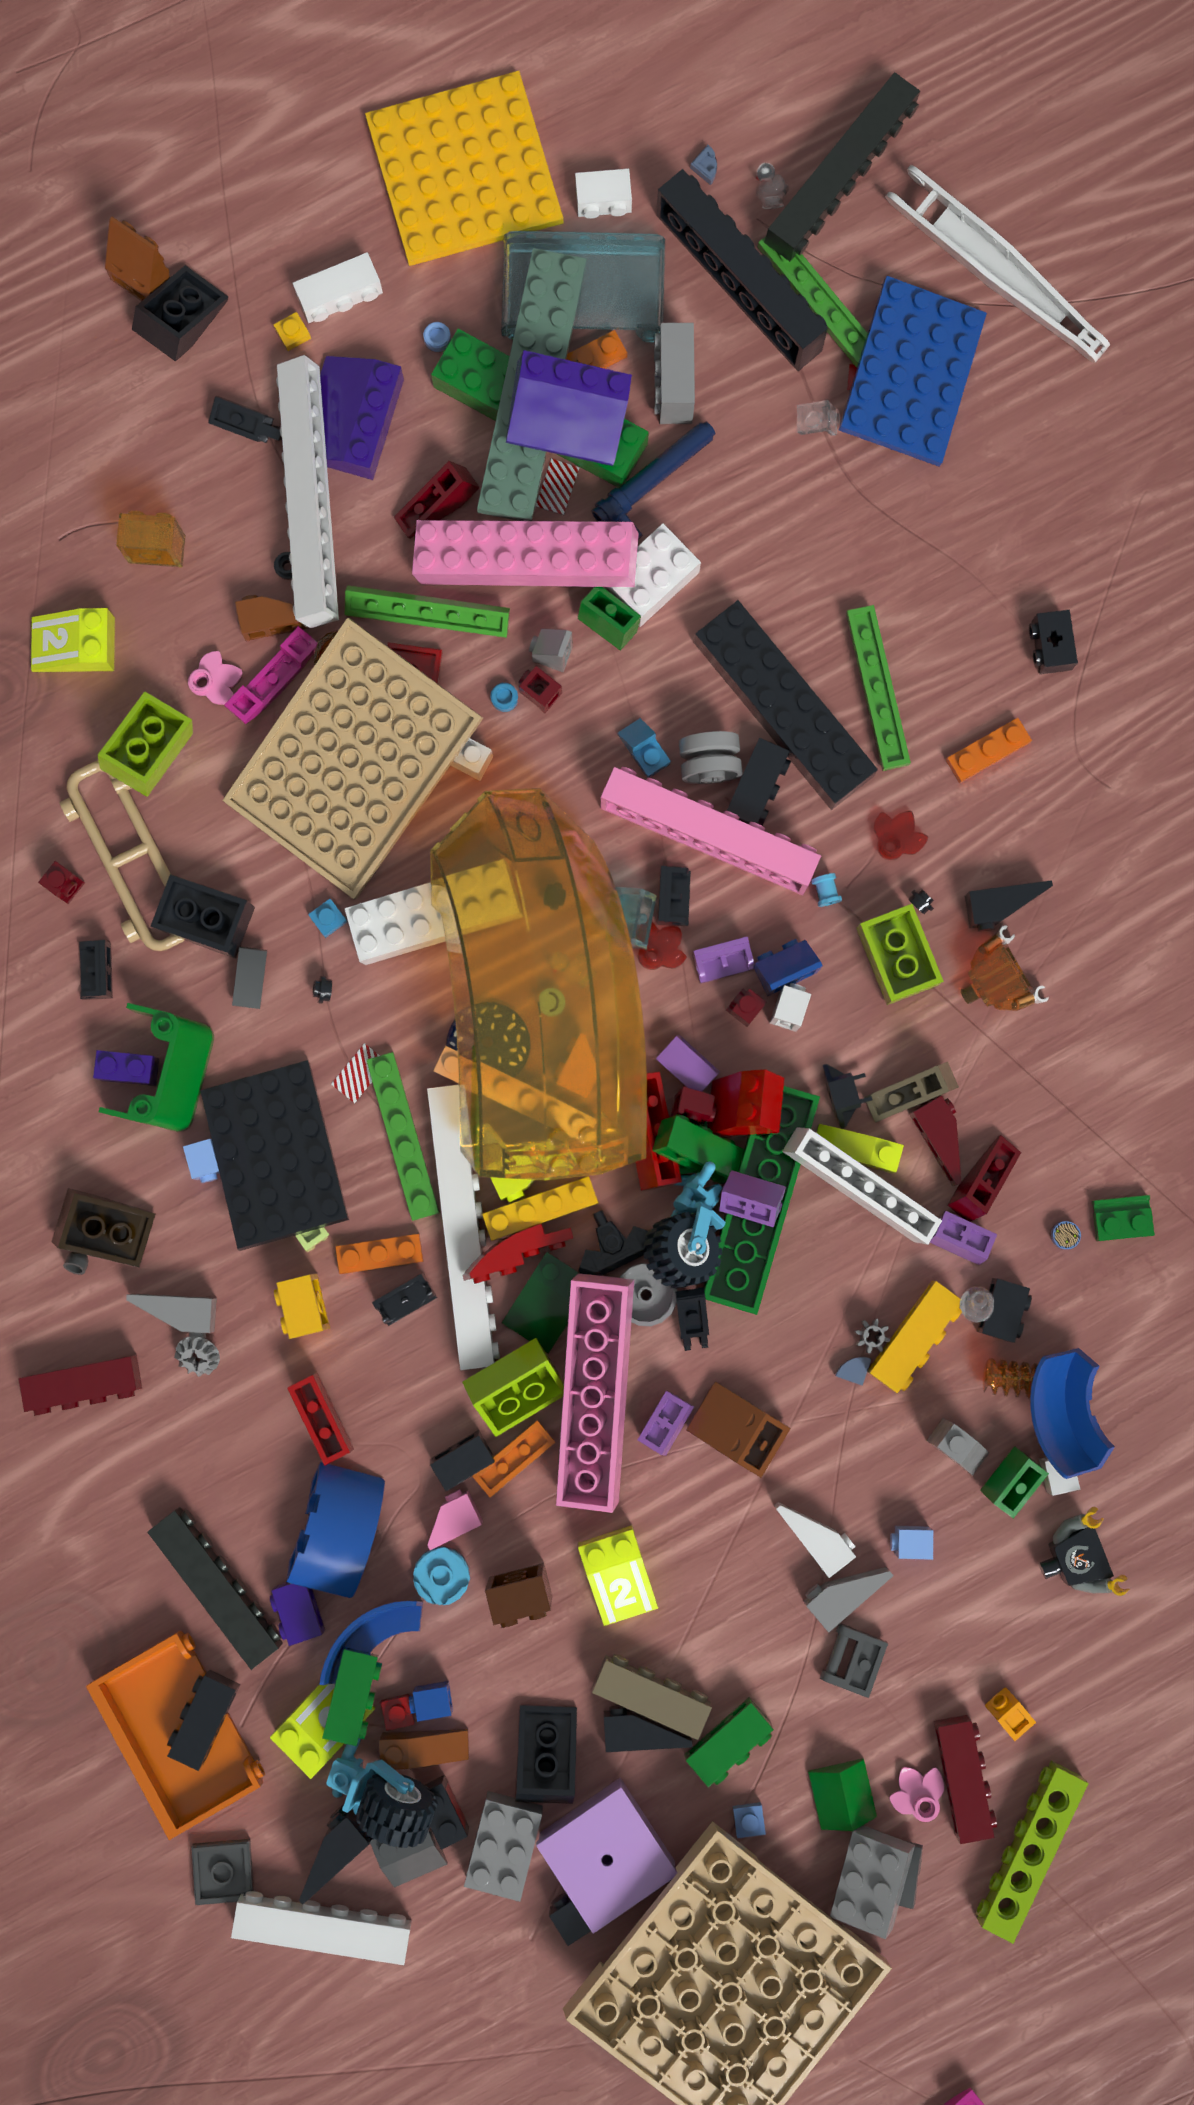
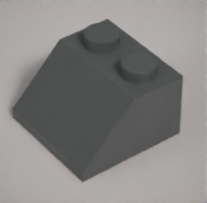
(411, 1862)

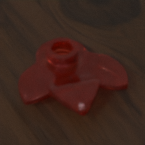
(900, 833)
(664, 945)

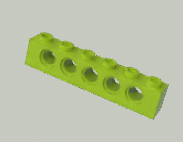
(1008, 1921)

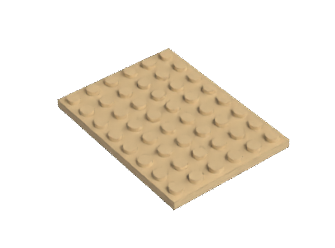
(352, 758)

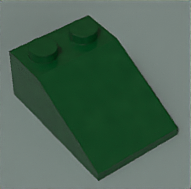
(543, 1303)

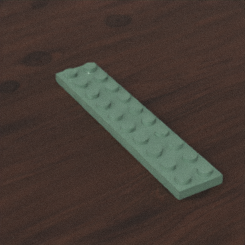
(543, 328)

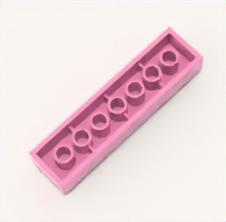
(525, 553)
(709, 830)
(595, 1392)

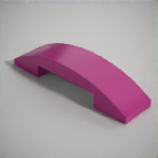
(274, 677)

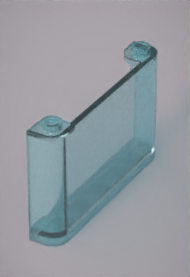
(619, 283)

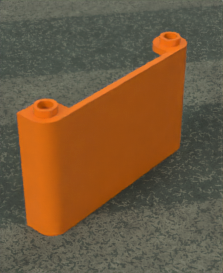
(143, 1708)

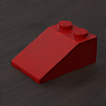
(747, 1103)

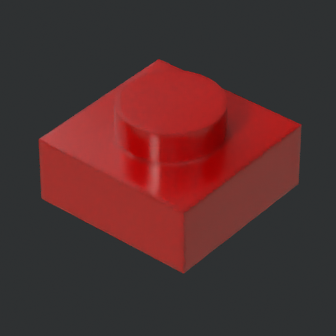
(397, 1712)

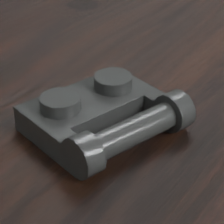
(863, 1662)

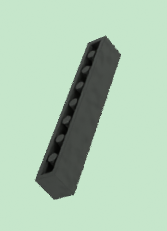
(842, 166)

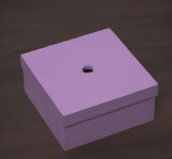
(606, 1855)

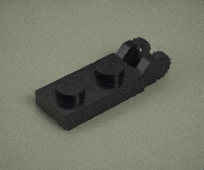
(692, 1316)

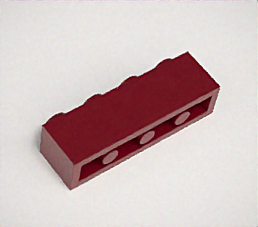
(80, 1383)
(964, 1779)

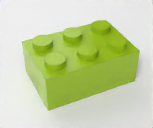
(145, 744)
(899, 954)
(515, 1387)

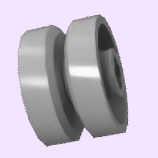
(710, 757)
(660, 1303)

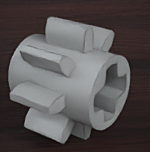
(879, 1337)

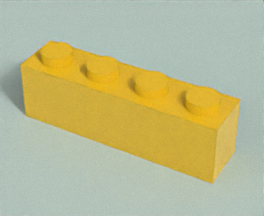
(540, 1208)
(915, 1336)

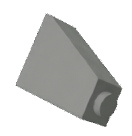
(958, 1446)

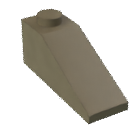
(912, 1091)

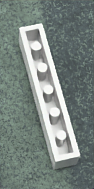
(862, 1185)
(321, 1928)

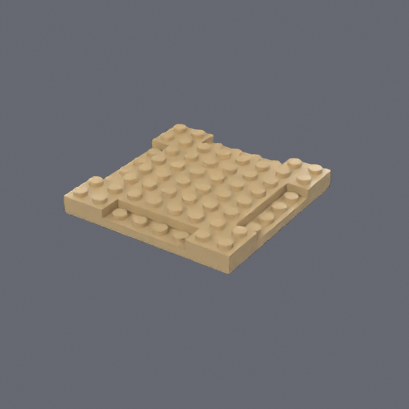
(727, 1983)

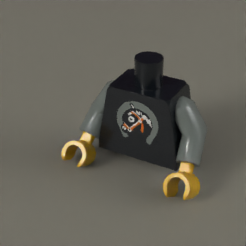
(1081, 1558)

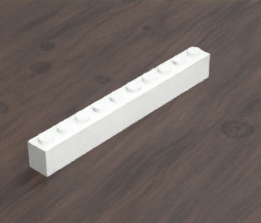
(307, 492)
(461, 1232)

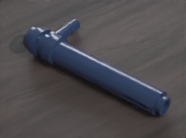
(621, 499)

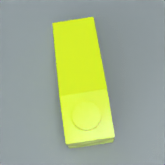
(864, 1148)

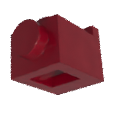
(536, 678)
(61, 882)
(746, 1006)
(694, 1105)

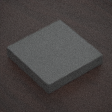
(222, 1871)

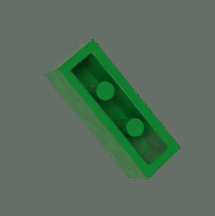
(695, 1146)
(352, 1697)
(729, 1743)

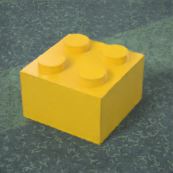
(301, 1306)

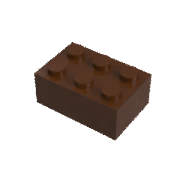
(519, 1595)

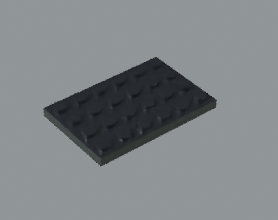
(274, 1155)

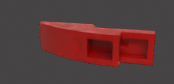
(508, 1252)

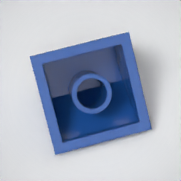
(788, 966)

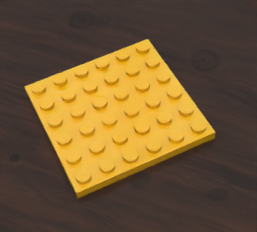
(464, 168)

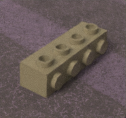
(651, 1696)

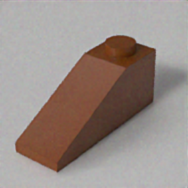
(265, 617)
(423, 1748)

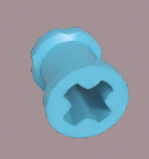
(826, 890)

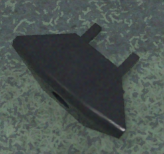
(843, 1093)

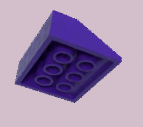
(567, 408)
(358, 411)

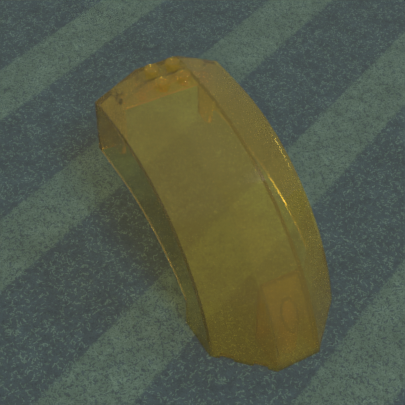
(540, 993)

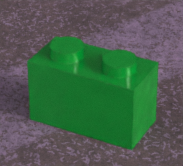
(609, 617)
(1014, 1482)

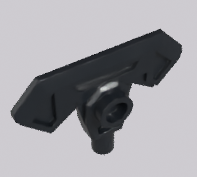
(614, 1247)

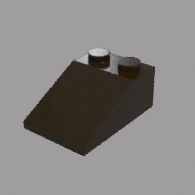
(102, 1228)

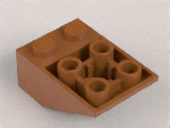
(134, 260)
(738, 1429)

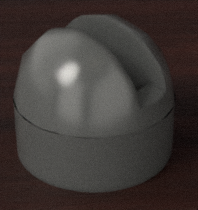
(76, 1263)

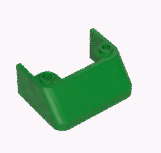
(181, 1074)

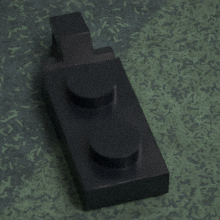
(243, 420)

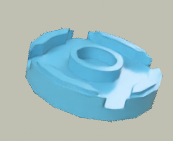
(441, 1576)

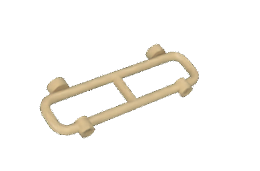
(75, 807)

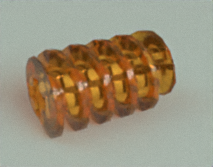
(1008, 1377)

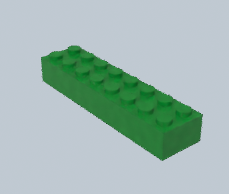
(476, 376)
(749, 1245)

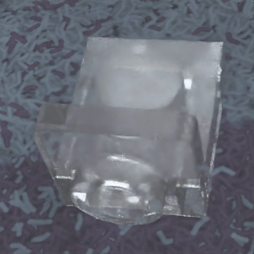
(817, 417)

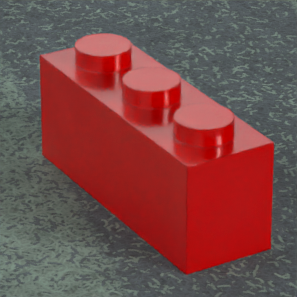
(320, 1419)

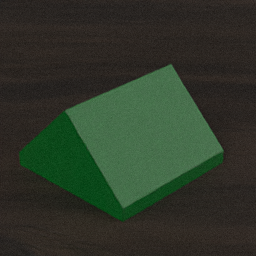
(842, 1796)

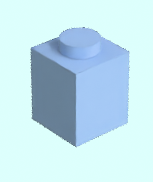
(202, 1161)
(912, 1542)

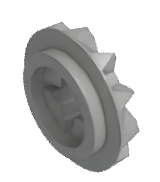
(203, 1348)

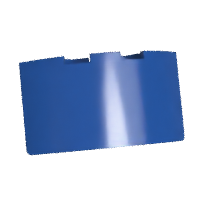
(1063, 1413)
(338, 1531)
(370, 1631)

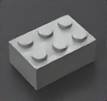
(674, 373)
(503, 1846)
(872, 1881)

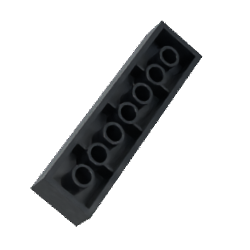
(741, 269)
(784, 705)

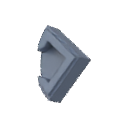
(705, 165)
(854, 1370)

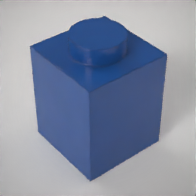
(431, 1701)

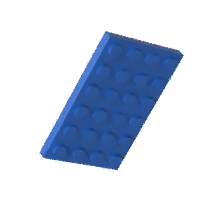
(912, 371)

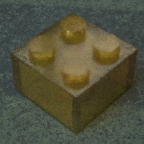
(150, 539)

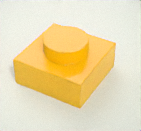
(292, 331)

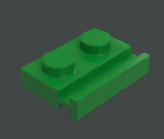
(1123, 1218)

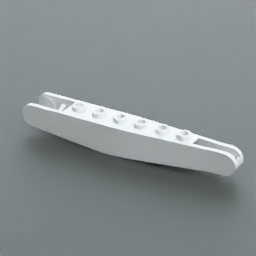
(998, 265)

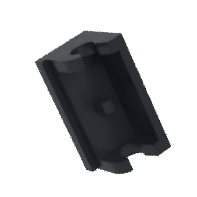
(674, 896)
(96, 970)
(405, 1299)
(462, 1460)

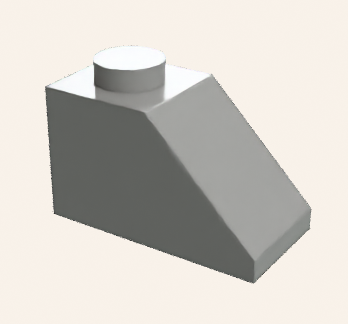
(552, 648)

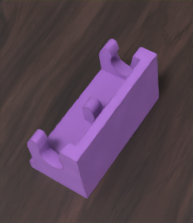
(723, 960)
(687, 1064)
(752, 1198)
(963, 1238)
(665, 1423)

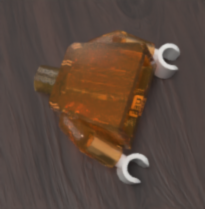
(999, 977)

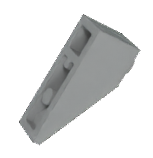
(181, 1312)
(840, 1597)

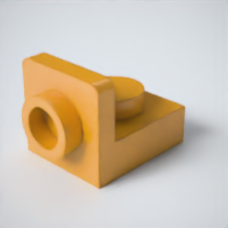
(1010, 1713)

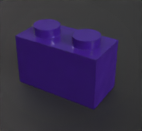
(126, 1068)
(297, 1612)

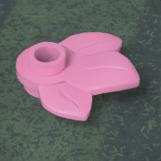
(219, 678)
(916, 1790)

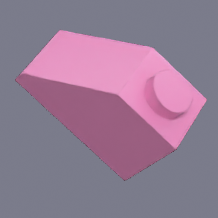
(454, 1518)

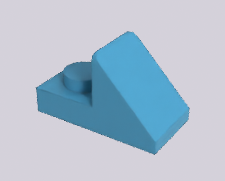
(644, 748)

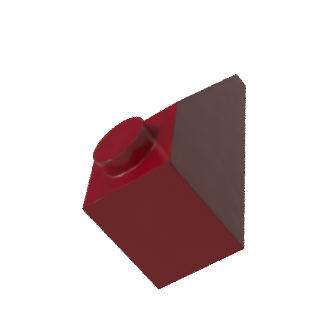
(438, 497)
(940, 1133)
(984, 1181)

